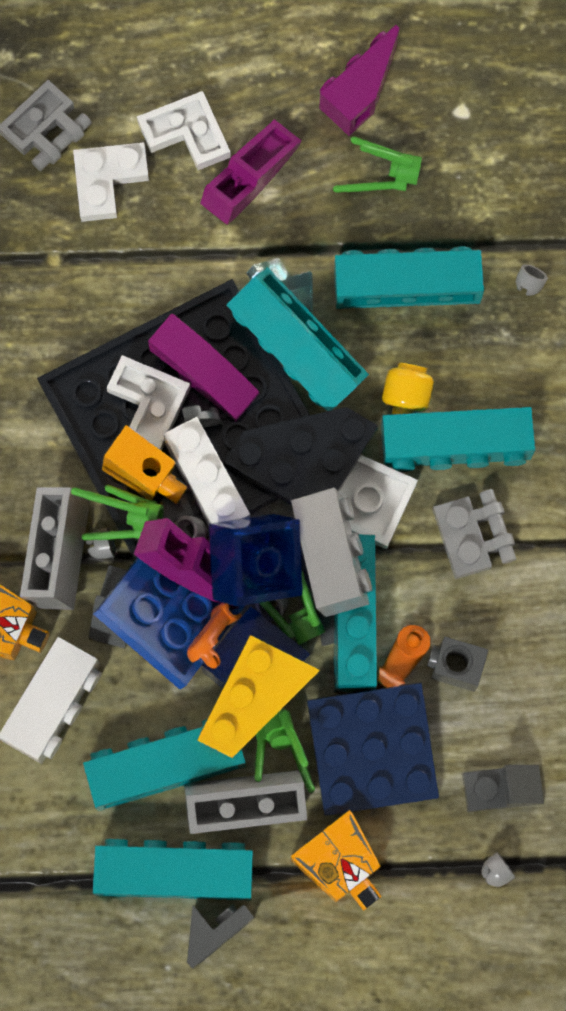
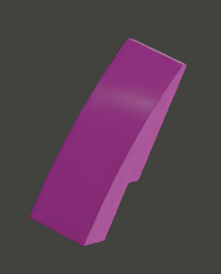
(249, 172)
(202, 367)
(177, 556)

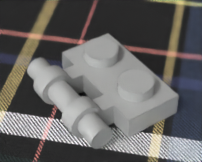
(36, 118)
(463, 538)

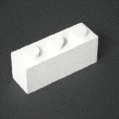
(204, 473)
(51, 701)

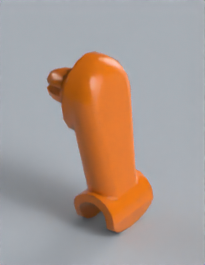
(208, 637)
(403, 657)

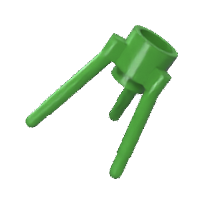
(402, 167)
(138, 512)
(304, 623)
(280, 735)

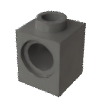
(472, 655)

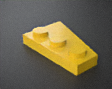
(253, 694)

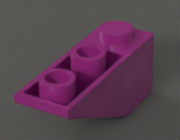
(355, 92)

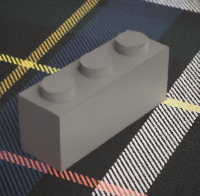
(54, 548)
(331, 552)
(244, 802)

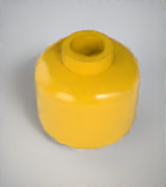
(407, 389)

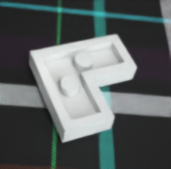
(187, 121)
(100, 170)
(155, 392)

